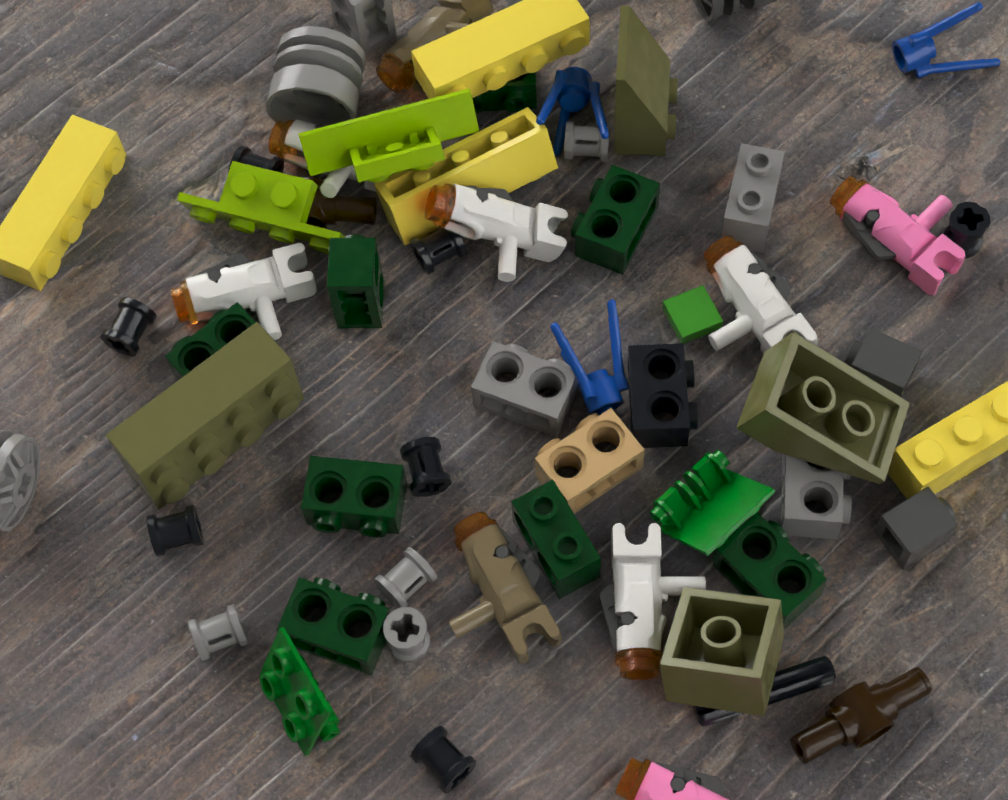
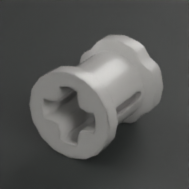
(575, 148)
(405, 578)
(397, 624)
(217, 632)

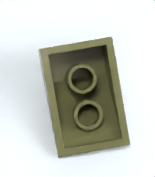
(642, 91)
(822, 411)

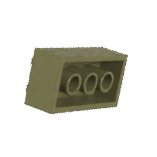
(207, 416)

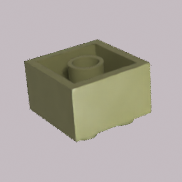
(723, 651)

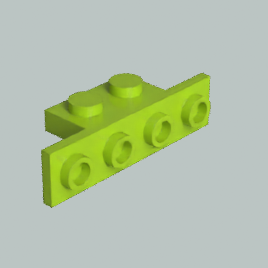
(391, 138)
(266, 202)

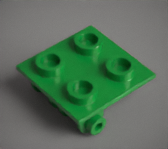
(710, 505)
(291, 686)

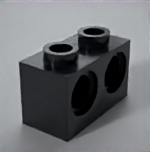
(655, 395)

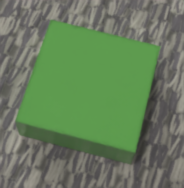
(692, 314)

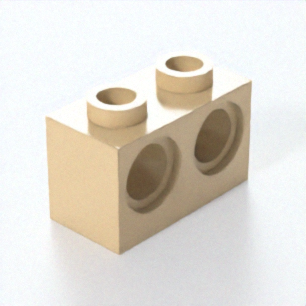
(596, 469)

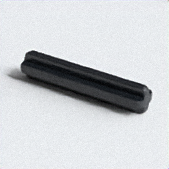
(786, 684)

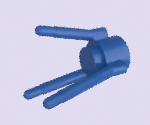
(917, 49)
(573, 91)
(598, 388)

